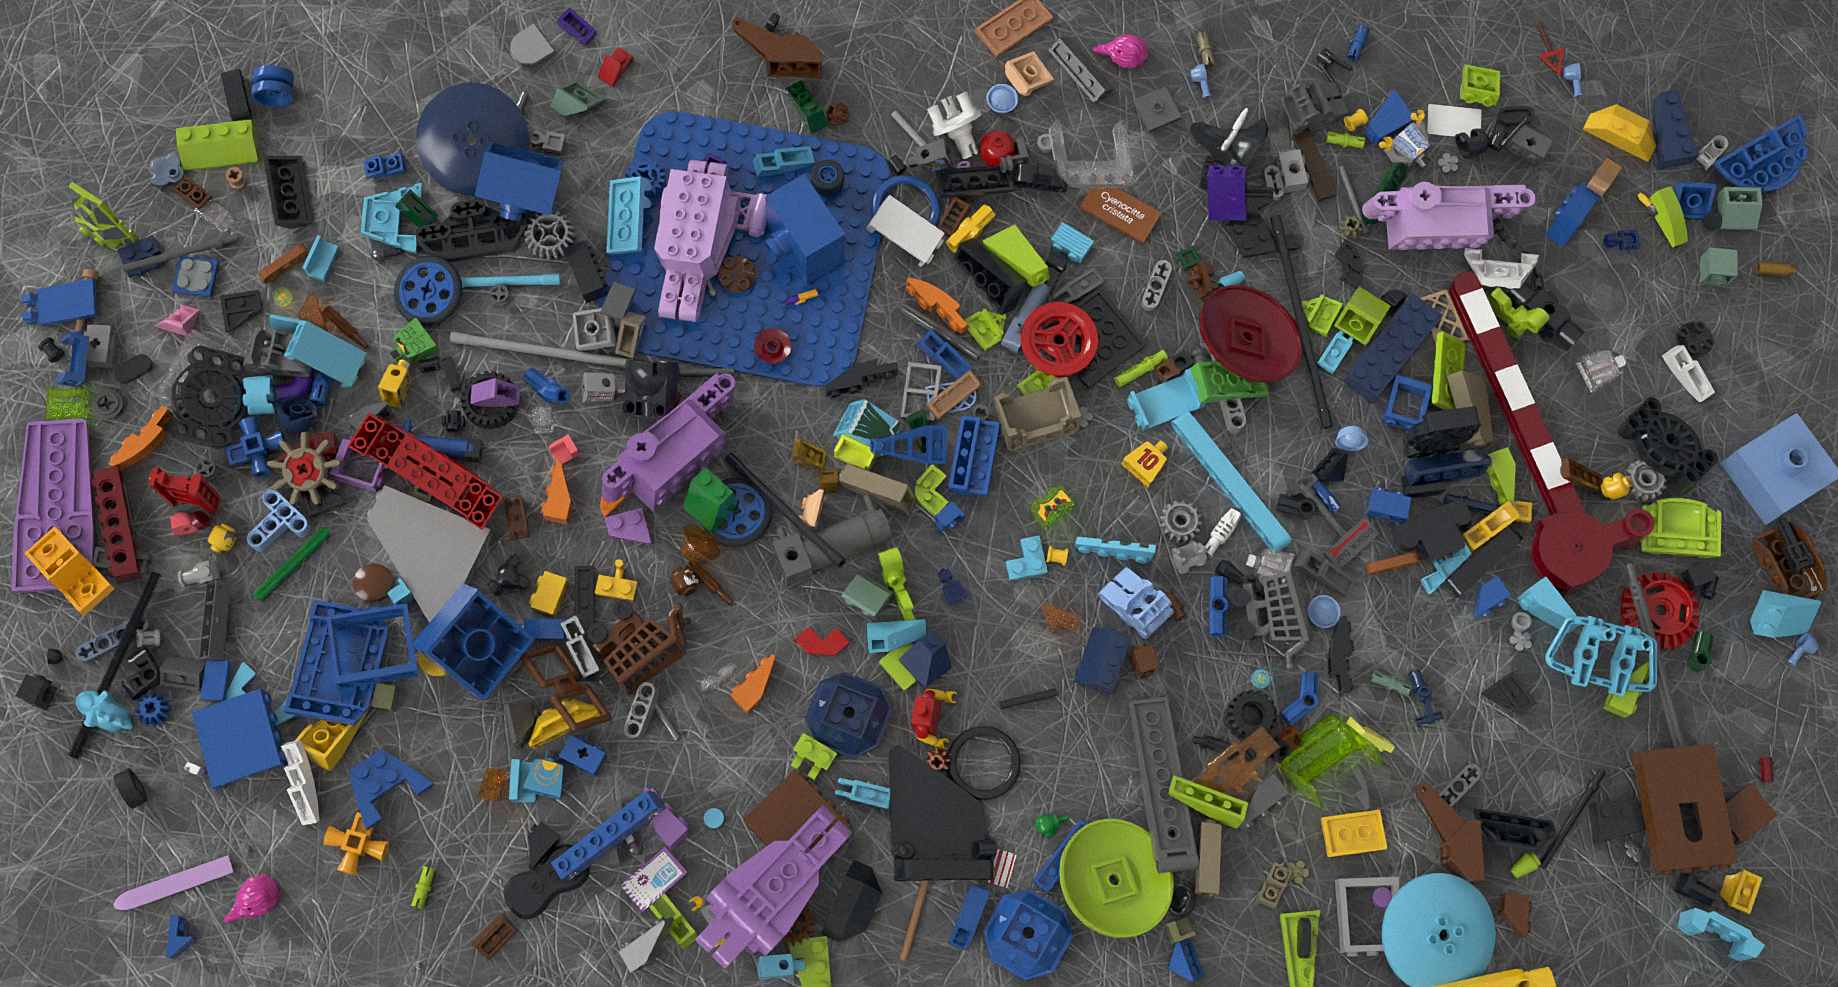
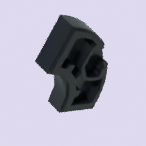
(1350, 263)

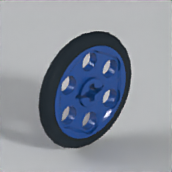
(410, 273)
(756, 528)

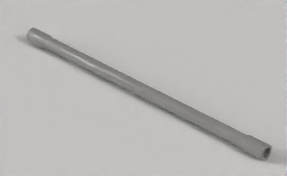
(466, 339)

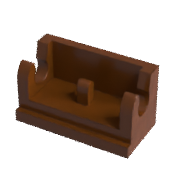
(517, 518)

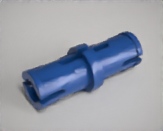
(1358, 42)

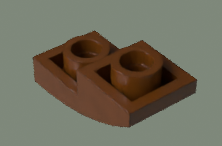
(192, 192)

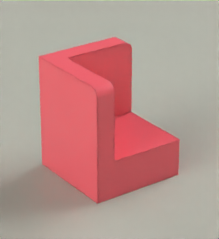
(564, 450)

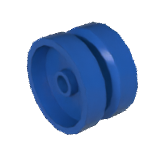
(272, 86)

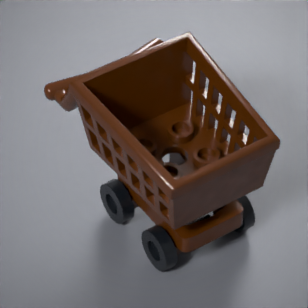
(632, 635)

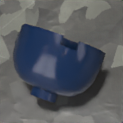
(296, 415)

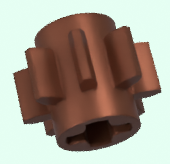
(837, 113)
(934, 763)

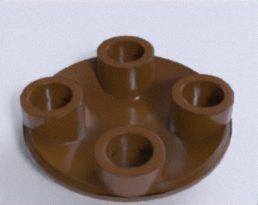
(736, 274)
(372, 582)

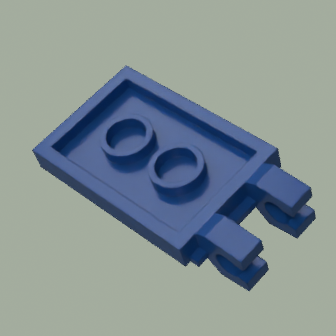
(62, 303)

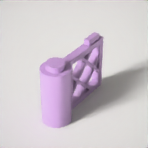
(756, 217)

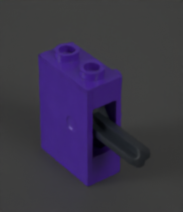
(1229, 192)

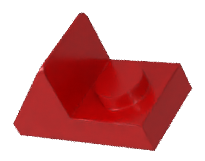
(614, 66)

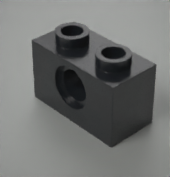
(36, 691)

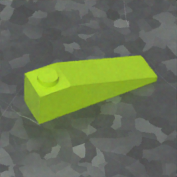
(1211, 803)

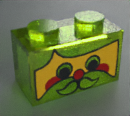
(1051, 507)

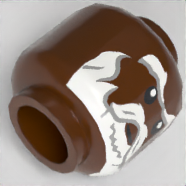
(684, 581)

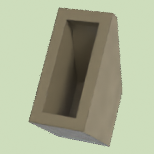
(630, 334)

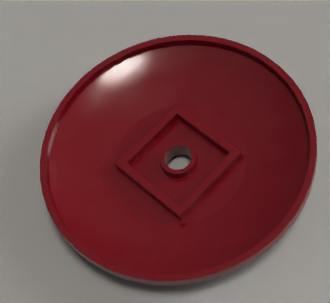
(1272, 333)

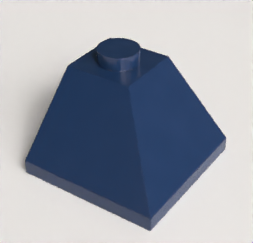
(927, 659)

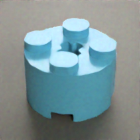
(260, 395)

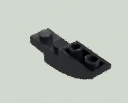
(852, 379)
(1340, 649)

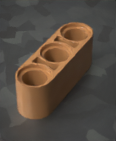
(1604, 177)

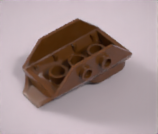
(1807, 582)

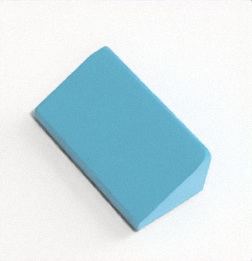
(284, 324)

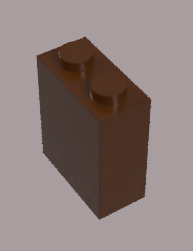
(1747, 813)

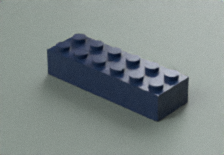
(1392, 348)

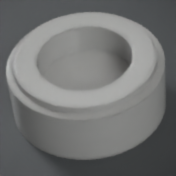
(1044, 143)
(1521, 621)

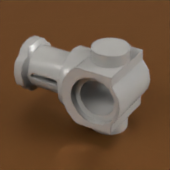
(201, 573)

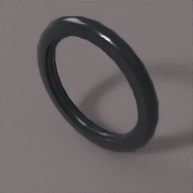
(1008, 743)

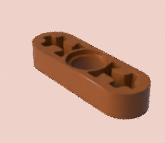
(284, 264)
(1393, 563)

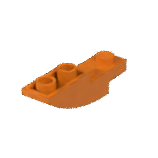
(934, 298)
(138, 447)

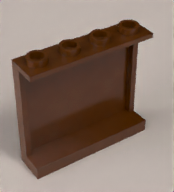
(788, 810)

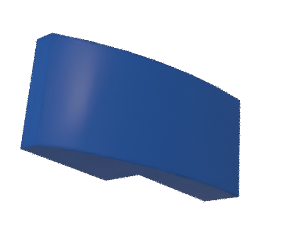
(383, 167)
(545, 628)

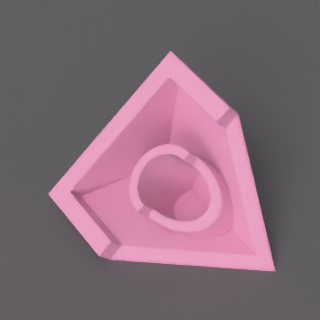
(180, 321)

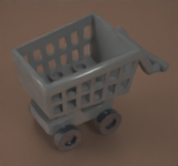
(1250, 629)

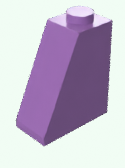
(495, 394)

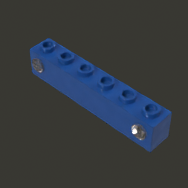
(608, 835)

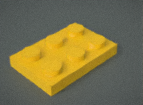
(1353, 833)

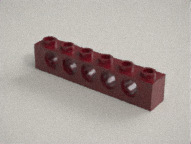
(130, 568)

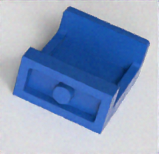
(78, 359)

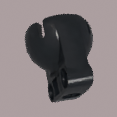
(650, 388)

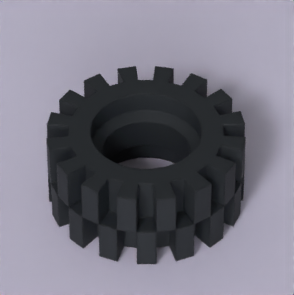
(1209, 161)

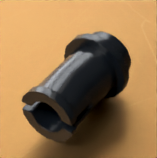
(1708, 591)

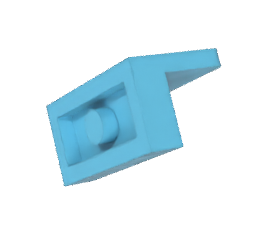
(320, 259)
(518, 775)

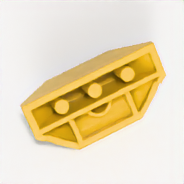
(1623, 130)
(552, 725)

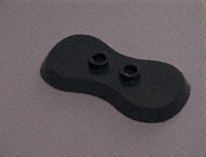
(532, 891)

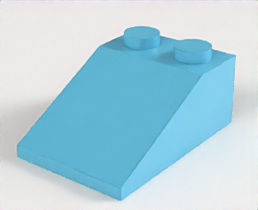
(1546, 604)
(1783, 614)

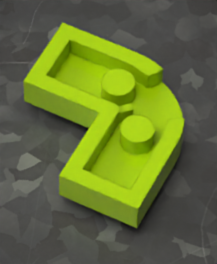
(926, 493)

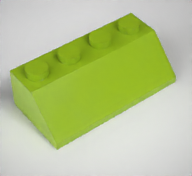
(217, 145)

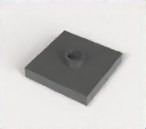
(1157, 109)

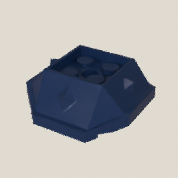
(849, 735)

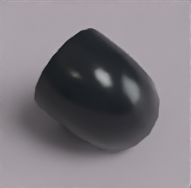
(1394, 298)

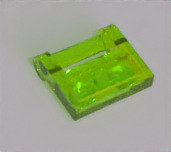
(66, 410)

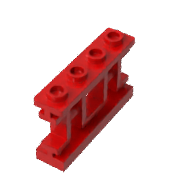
(185, 490)

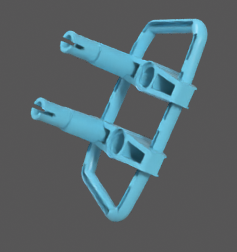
(1594, 632)

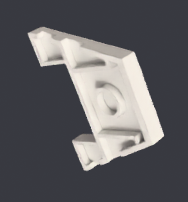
(1500, 273)

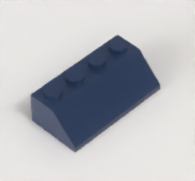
(1447, 467)

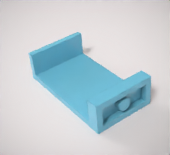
(326, 353)
(1165, 401)

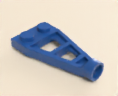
(935, 444)

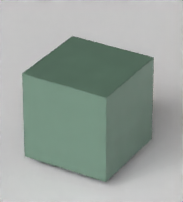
(1718, 266)

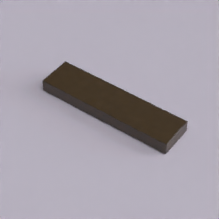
(1314, 165)

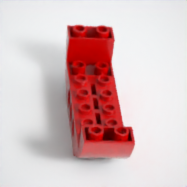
(427, 468)

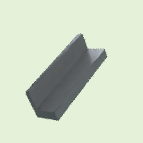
(1080, 68)

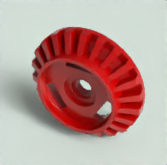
(1072, 323)
(1675, 593)

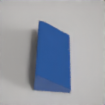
(215, 680)

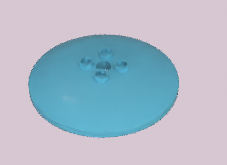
(1414, 926)

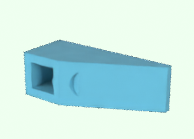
(894, 634)

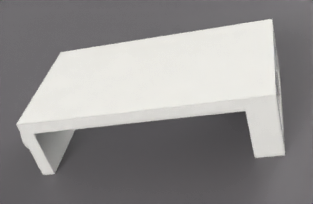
(906, 229)

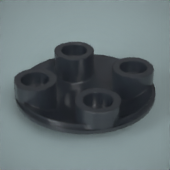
(1695, 338)

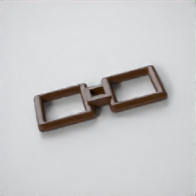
(566, 687)

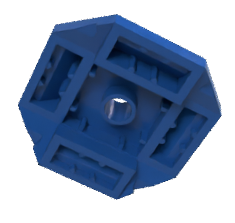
(1021, 955)

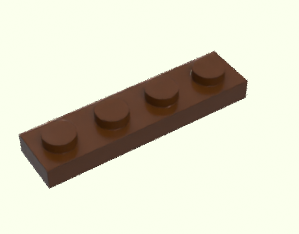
(1581, 475)

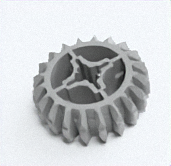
(542, 247)

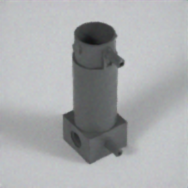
(847, 537)

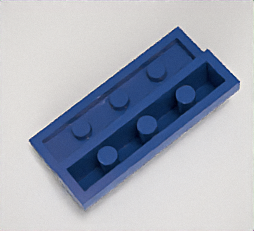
(974, 456)

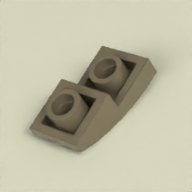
(1274, 885)

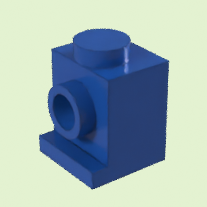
(948, 517)

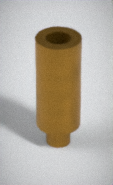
(1774, 268)

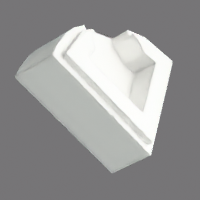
(194, 769)

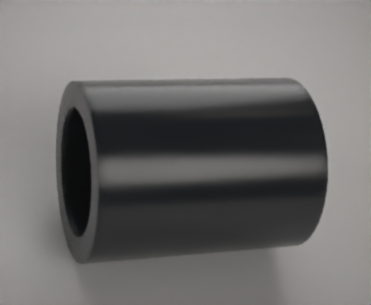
(896, 165)

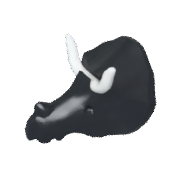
(1232, 145)

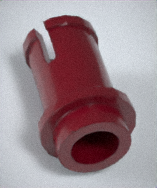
(1766, 769)

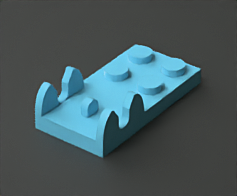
(626, 214)

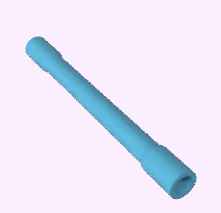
(544, 279)

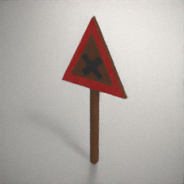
(1551, 58)

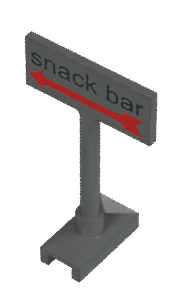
(1350, 541)

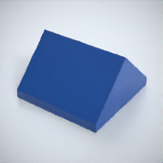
(1695, 198)

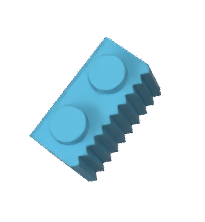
(1071, 243)

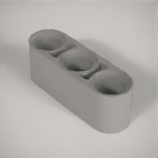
(640, 700)

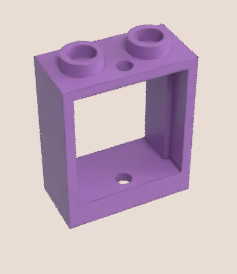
(337, 472)

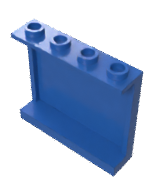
(239, 738)

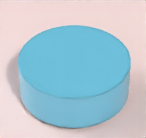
(713, 818)

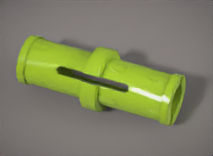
(1345, 140)
(423, 887)

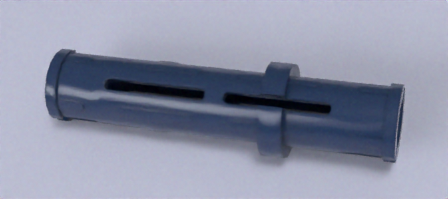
(1473, 505)

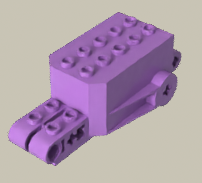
(672, 448)
(769, 890)

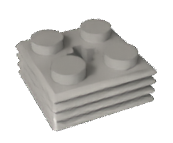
(586, 321)

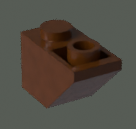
(1515, 912)

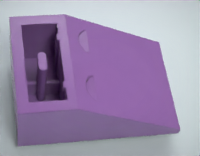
(668, 827)

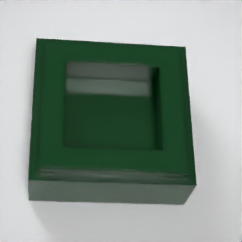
(1188, 258)

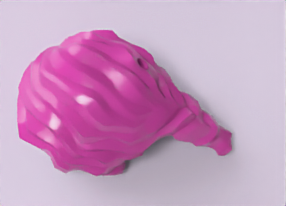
(1125, 50)
(254, 898)

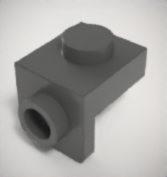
(1022, 151)

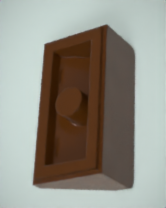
(494, 936)

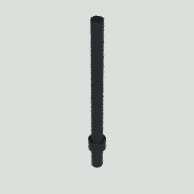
(1591, 787)

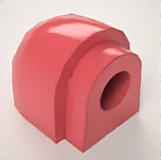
(181, 524)

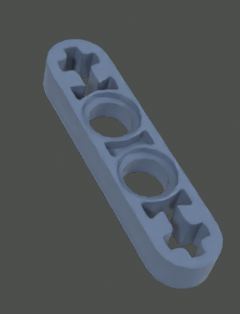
(111, 635)

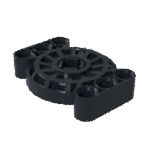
(192, 408)
(1441, 432)
(1668, 444)

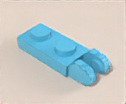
(1335, 352)
(865, 793)

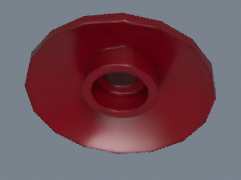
(769, 338)

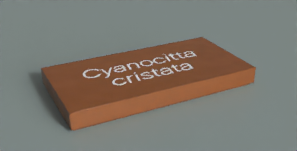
(1121, 212)

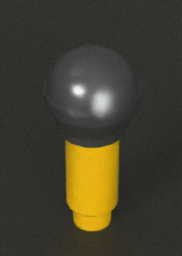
(1648, 203)

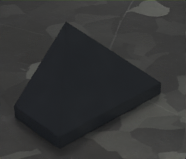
(1332, 466)

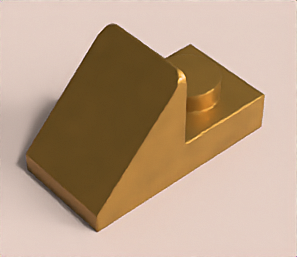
(808, 454)

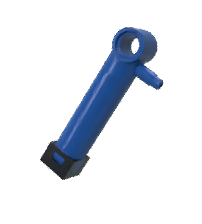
(454, 448)

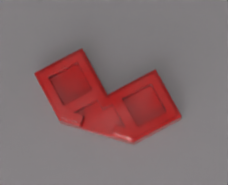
(813, 645)

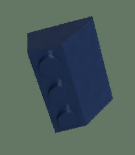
(1102, 659)

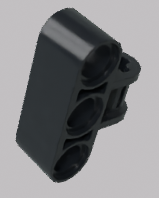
(1039, 178)

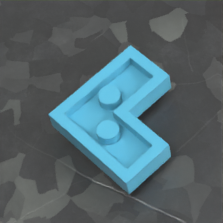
(1033, 562)

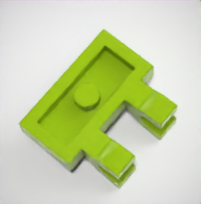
(814, 751)

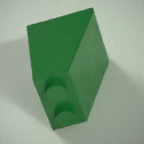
(709, 500)

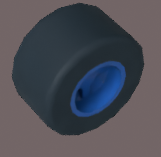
(825, 171)

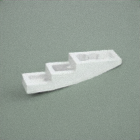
(303, 788)

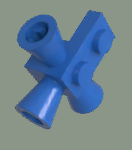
(253, 448)

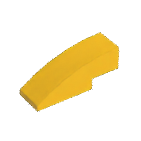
(1490, 526)

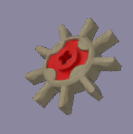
(297, 477)

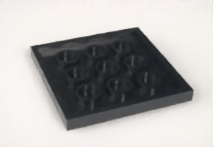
(1116, 338)

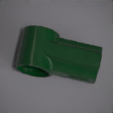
(1702, 650)

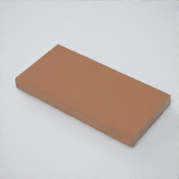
(1013, 25)

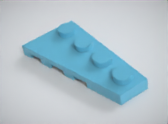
(1115, 548)

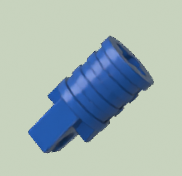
(321, 382)
(1326, 497)

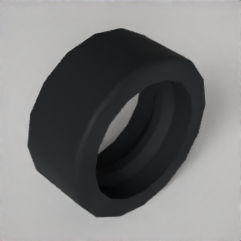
(130, 788)

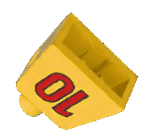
(1146, 461)

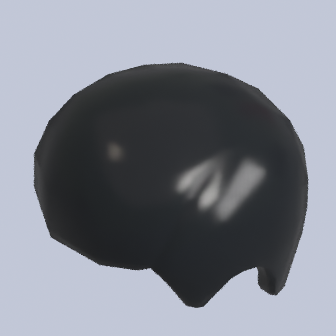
(1182, 901)

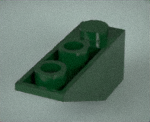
(807, 107)

